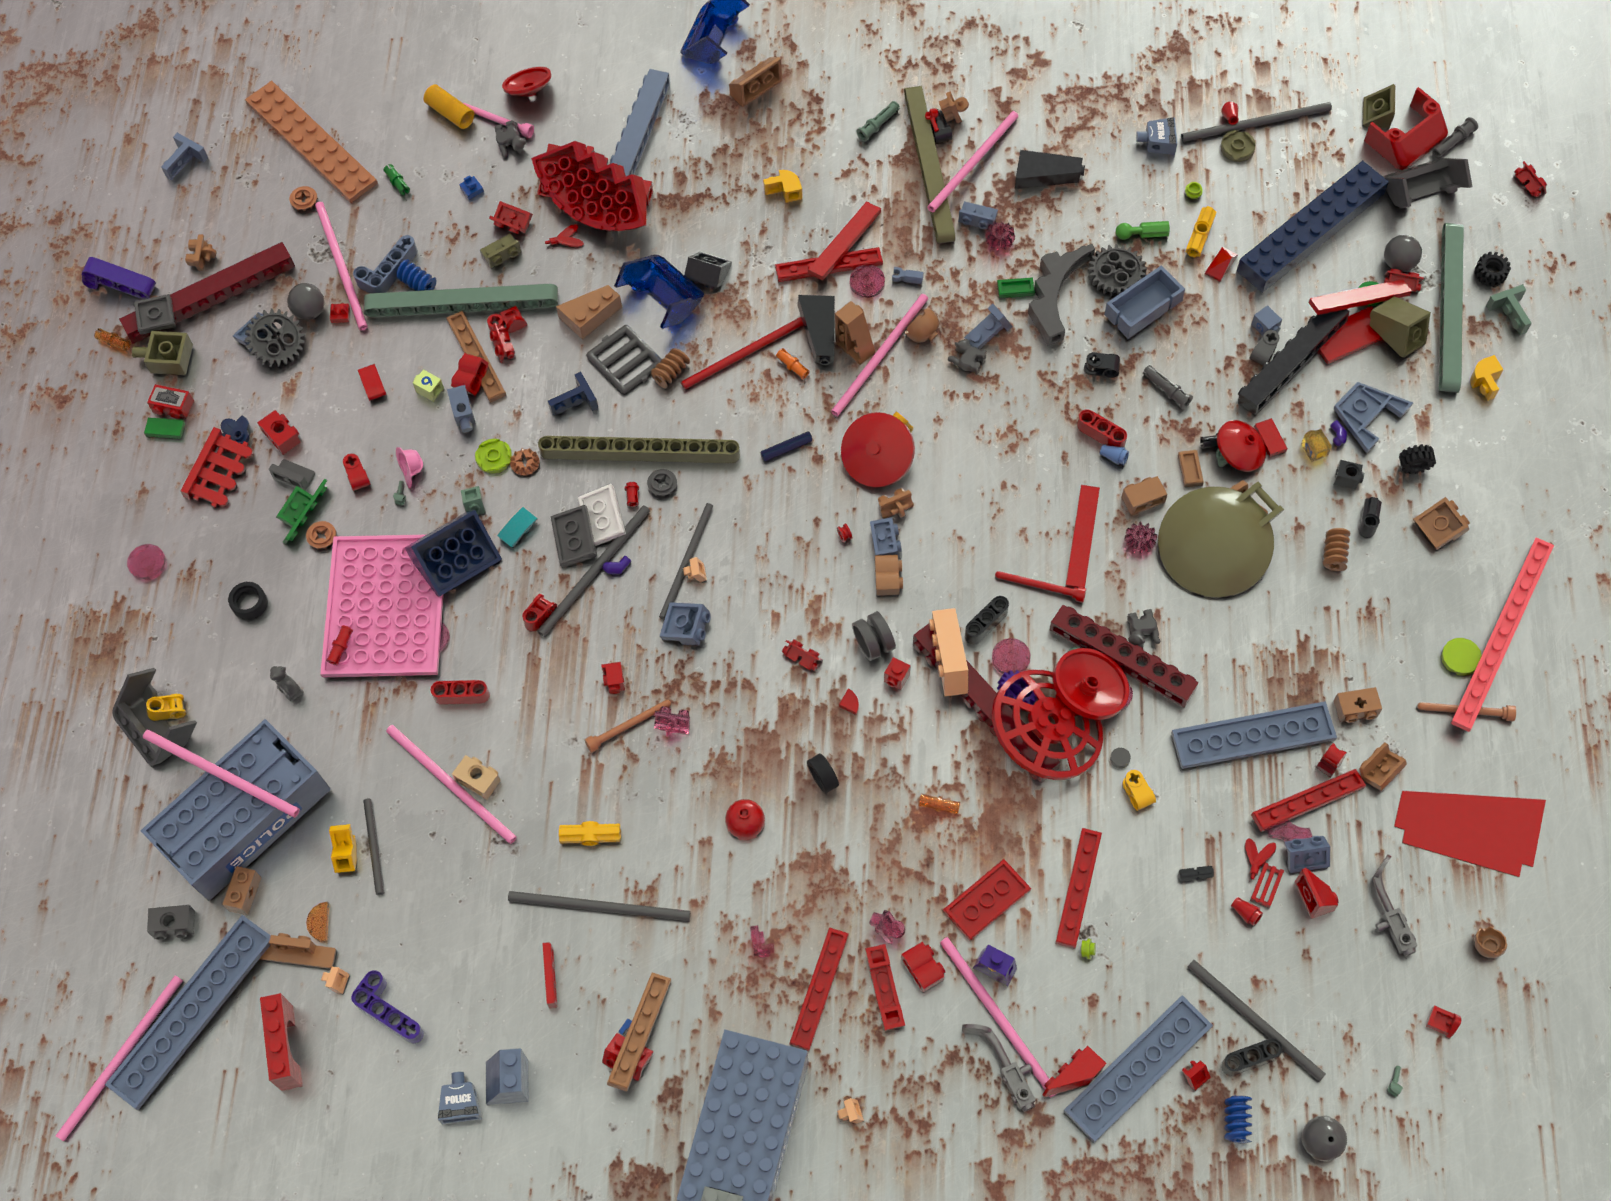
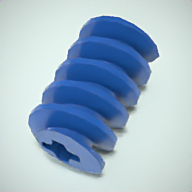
(415, 277)
(1237, 1119)

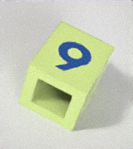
(428, 385)

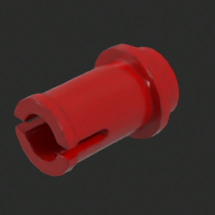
(632, 494)

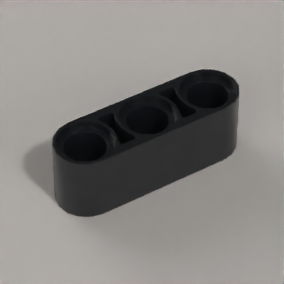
(982, 627)
(1259, 1050)

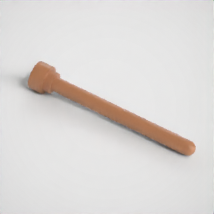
(1507, 713)
(595, 742)

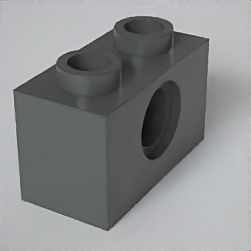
(160, 917)

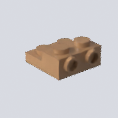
(1442, 523)

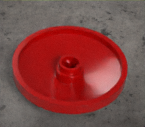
(877, 449)
(1090, 684)

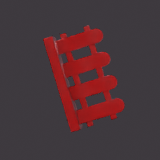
(208, 455)

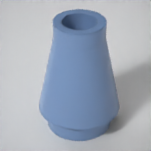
(1116, 454)

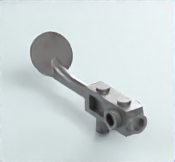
(1393, 918)
(1011, 1073)

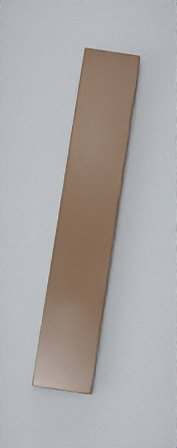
(471, 345)
(639, 1032)

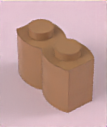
(887, 575)

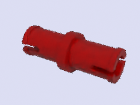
(339, 645)

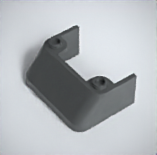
(1428, 178)
(132, 718)

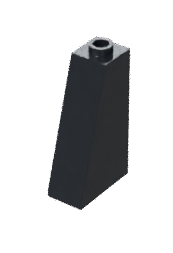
(1047, 169)
(819, 324)

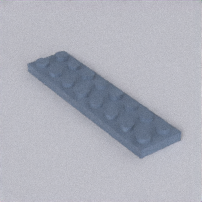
(1253, 735)
(1137, 1068)

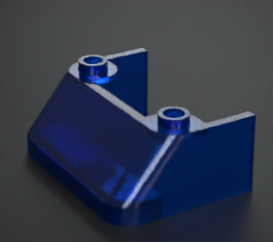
(709, 29)
(664, 283)

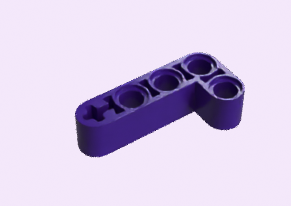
(116, 277)
(389, 1012)

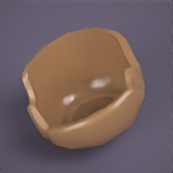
(1490, 942)

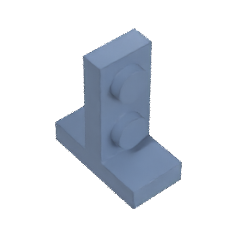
(186, 151)
(988, 328)

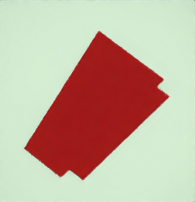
(1473, 828)

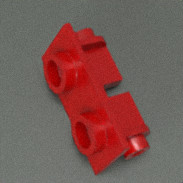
(1535, 184)
(1411, 279)
(499, 336)
(809, 658)

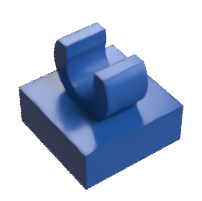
(471, 187)

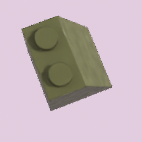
(1401, 325)

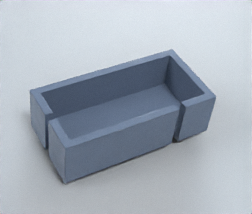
(1144, 301)

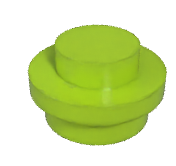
(1194, 190)
(1088, 948)

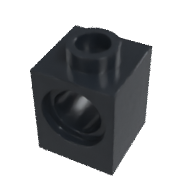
(1345, 480)

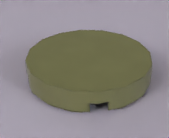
(1238, 146)

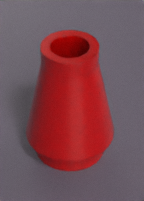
(1230, 112)
(1250, 913)

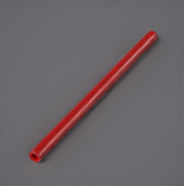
(740, 354)

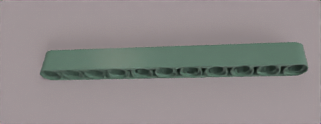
(460, 299)
(1451, 308)

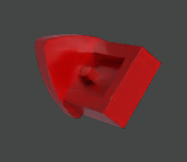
(513, 319)
(1443, 1021)

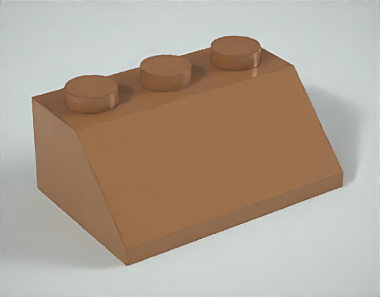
(756, 81)

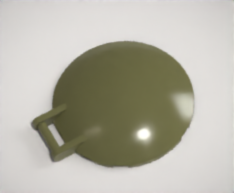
(1218, 540)

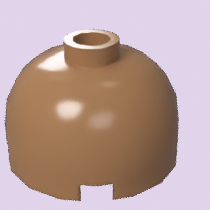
(923, 327)

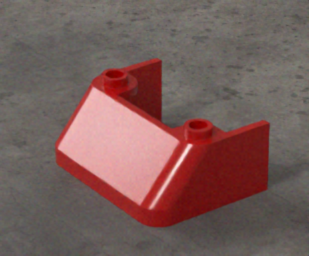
(1407, 148)

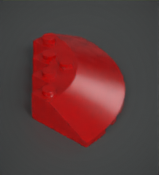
(591, 189)

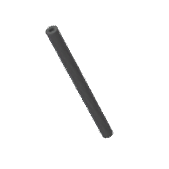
(373, 846)

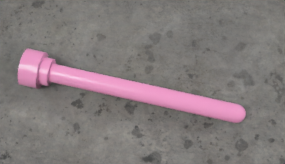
(525, 129)

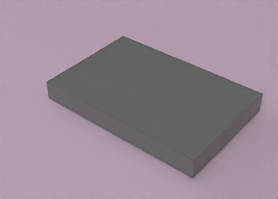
(573, 536)

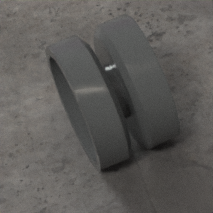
(873, 636)

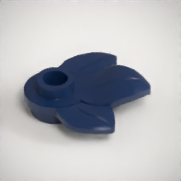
(236, 428)

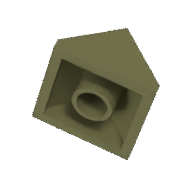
(1379, 107)

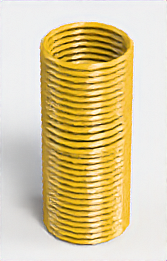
(448, 106)

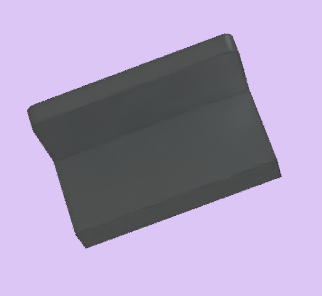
(292, 474)

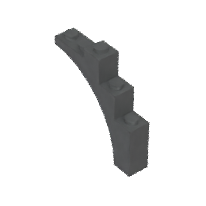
(1056, 271)

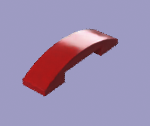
(884, 987)

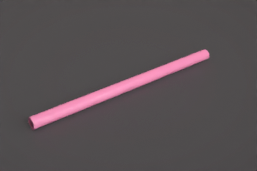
(970, 164)
(346, 280)
(879, 355)
(221, 773)
(451, 784)
(995, 1012)
(118, 1059)

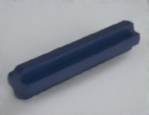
(786, 446)

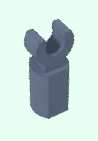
(907, 276)

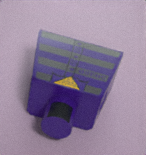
(996, 965)

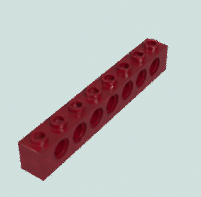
(1143, 674)

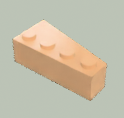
(949, 651)

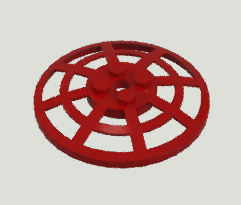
(1043, 729)

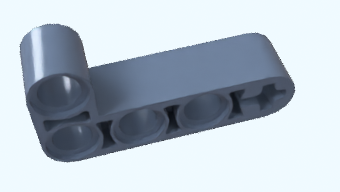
(386, 271)

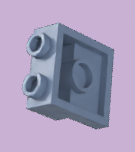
(685, 623)

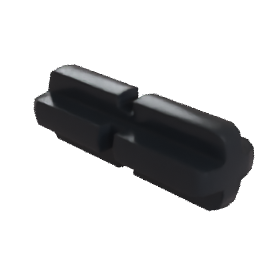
(1200, 872)

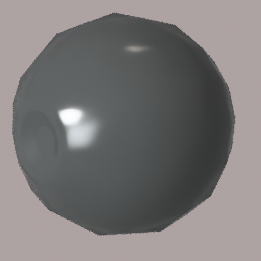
(1403, 253)
(305, 301)
(1324, 1138)

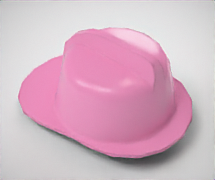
(410, 463)

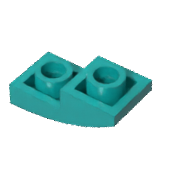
(517, 526)

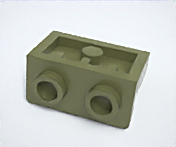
(501, 250)

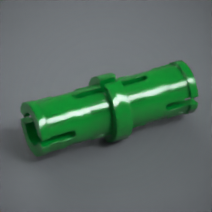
(396, 179)

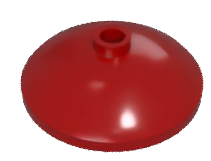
(527, 81)
(1241, 445)

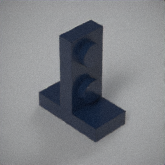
(574, 397)

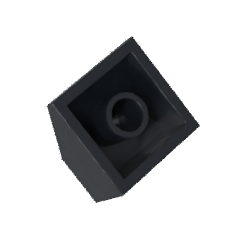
(707, 269)

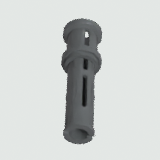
(1460, 133)
(1173, 391)

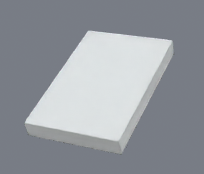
(603, 514)

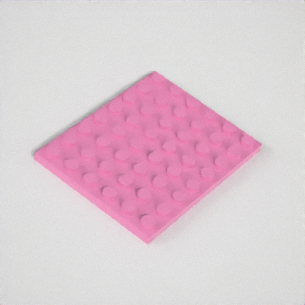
(386, 605)

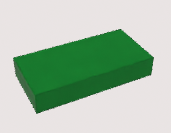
(1015, 287)
(164, 428)

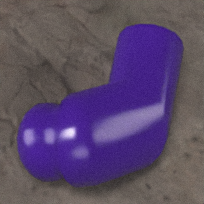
(1341, 433)
(616, 567)

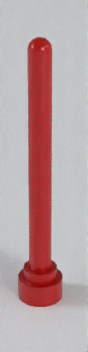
(1076, 593)

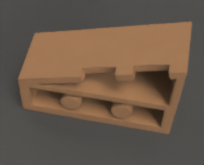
(589, 310)
(853, 333)

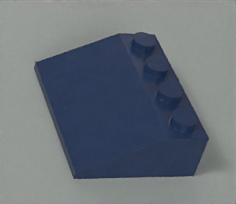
(454, 552)

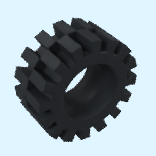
(1491, 277)
(1417, 459)

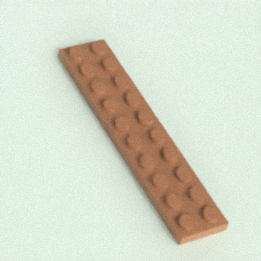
(311, 141)

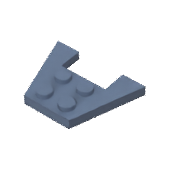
(1362, 406)

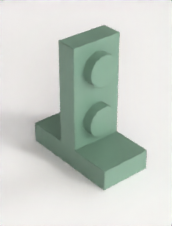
(1509, 301)

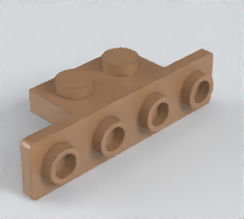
(298, 951)

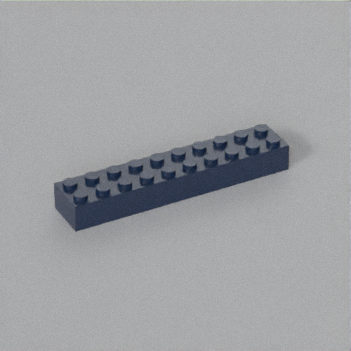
(1312, 226)

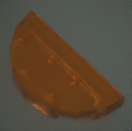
(318, 922)

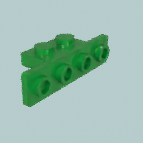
(296, 507)

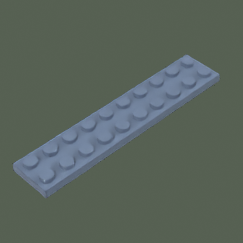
(189, 1012)

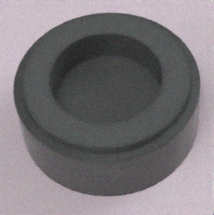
(1120, 758)

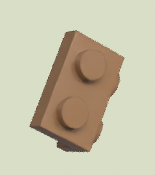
(1381, 767)

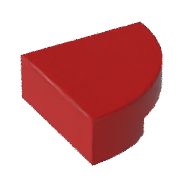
(850, 702)

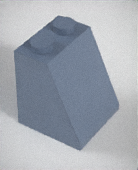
(507, 1077)

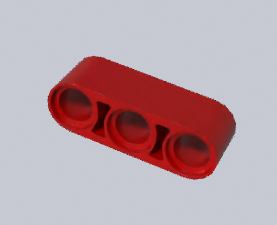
(1098, 422)
(467, 697)

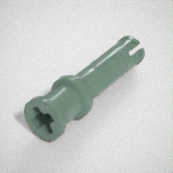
(872, 125)

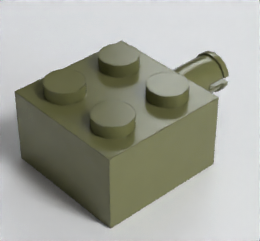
(166, 352)

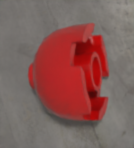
(745, 819)

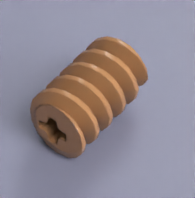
(669, 367)
(1336, 549)

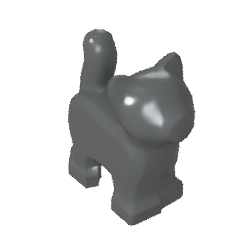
(509, 136)
(970, 356)
(1145, 626)
(285, 683)

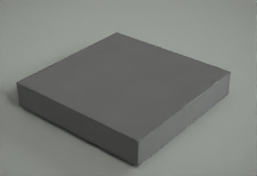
(154, 314)

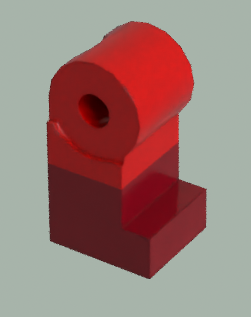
(1331, 760)

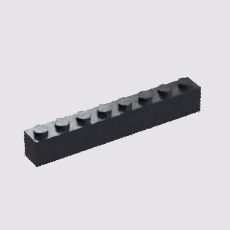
(1290, 359)

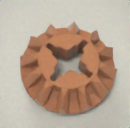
(297, 196)
(532, 462)
(320, 527)

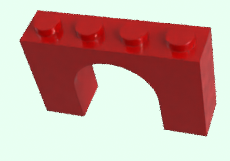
(276, 1017)

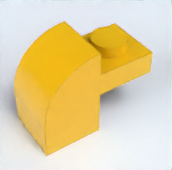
(787, 183)
(1484, 375)
(344, 848)

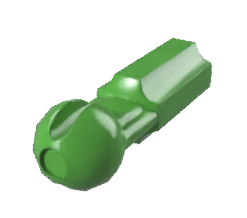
(1145, 230)

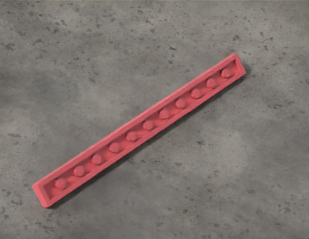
(1502, 635)

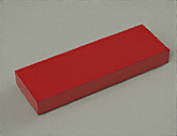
(549, 970)

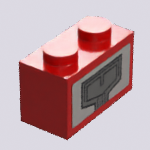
(170, 401)

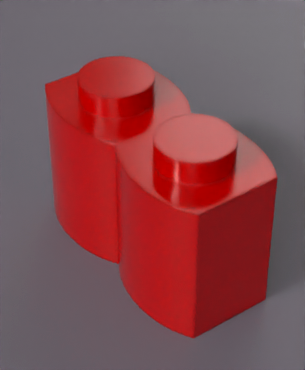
(470, 373)
(923, 966)

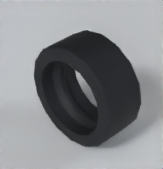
(238, 591)
(822, 773)

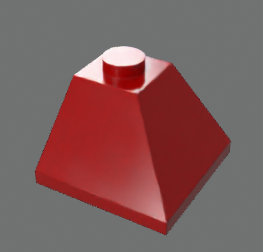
(1316, 894)

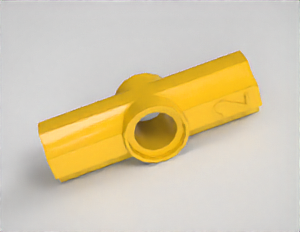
(1201, 231)
(589, 833)

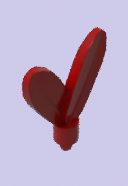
(565, 238)
(1258, 859)

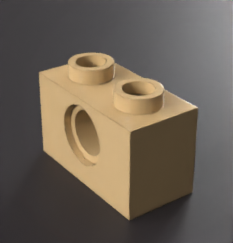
(482, 786)

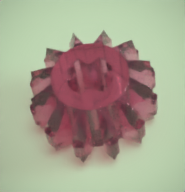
(1000, 235)
(1147, 539)

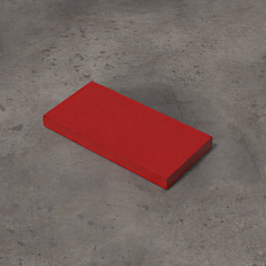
(1351, 337)
(986, 900)

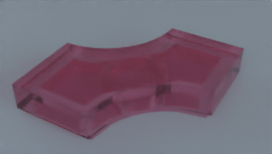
(1289, 831)

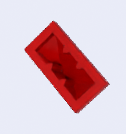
(1221, 264)

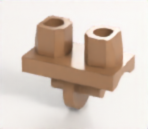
(951, 108)
(203, 252)
(895, 505)

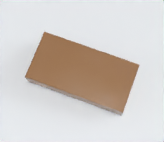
(1190, 468)

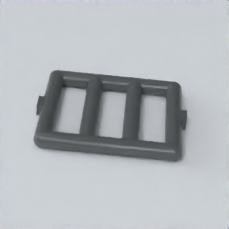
(613, 377)

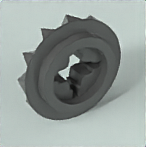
(659, 476)

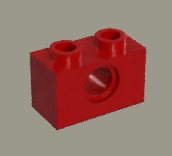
(284, 440)

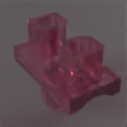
(672, 722)
(887, 926)

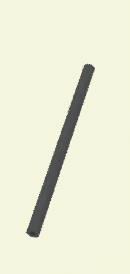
(686, 560)

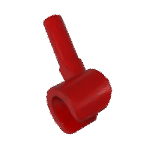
(931, 115)

